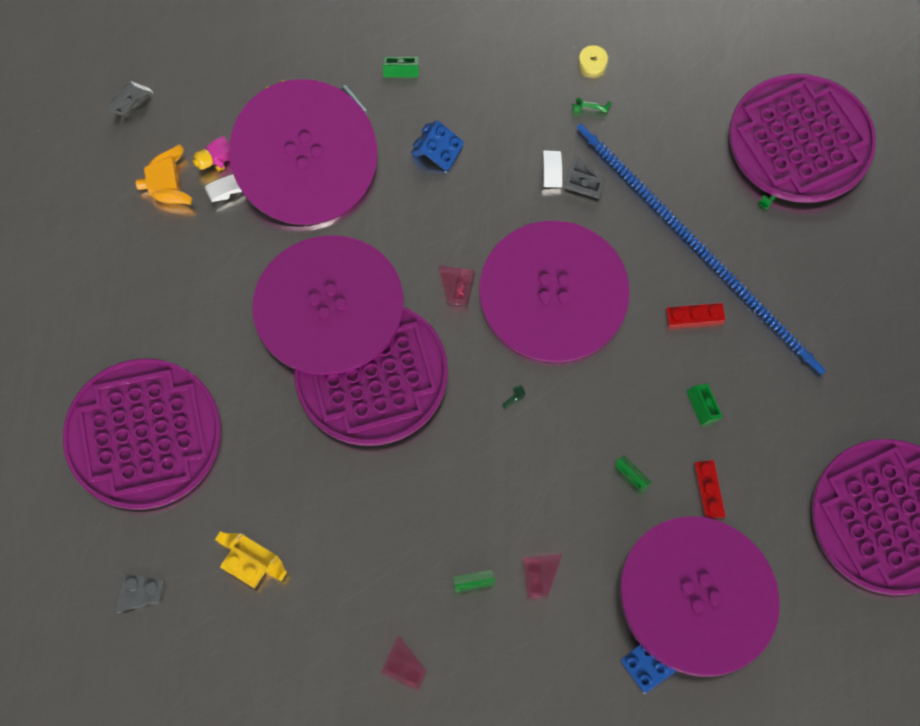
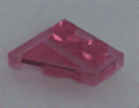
(540, 574)
(404, 665)

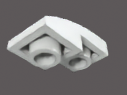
(552, 169)
(222, 188)

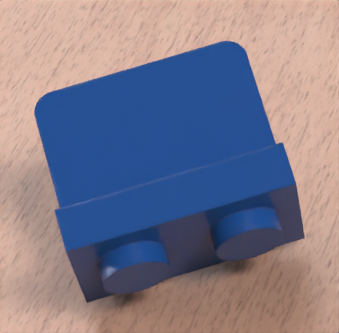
(438, 144)
(645, 669)

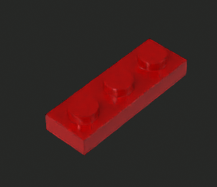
(695, 315)
(709, 489)

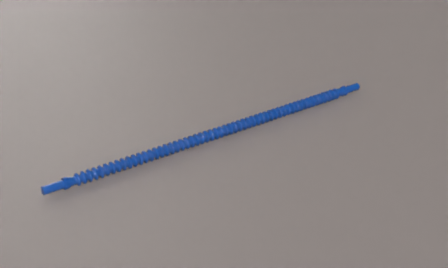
(807, 357)

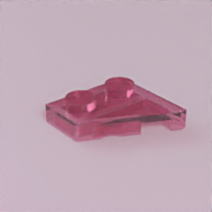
(457, 284)

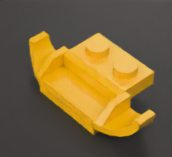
(249, 560)

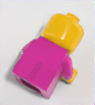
(214, 153)

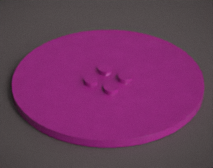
(804, 131)
(303, 152)
(554, 291)
(328, 305)
(385, 396)
(141, 434)
(871, 515)
(699, 596)

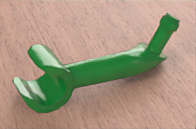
(591, 105)
(766, 201)

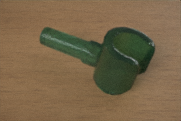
(519, 393)

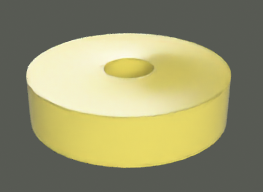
(590, 66)

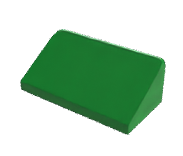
(400, 66)
(704, 403)
(635, 475)
(473, 580)

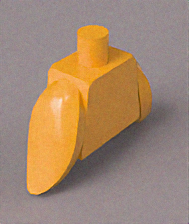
(162, 178)

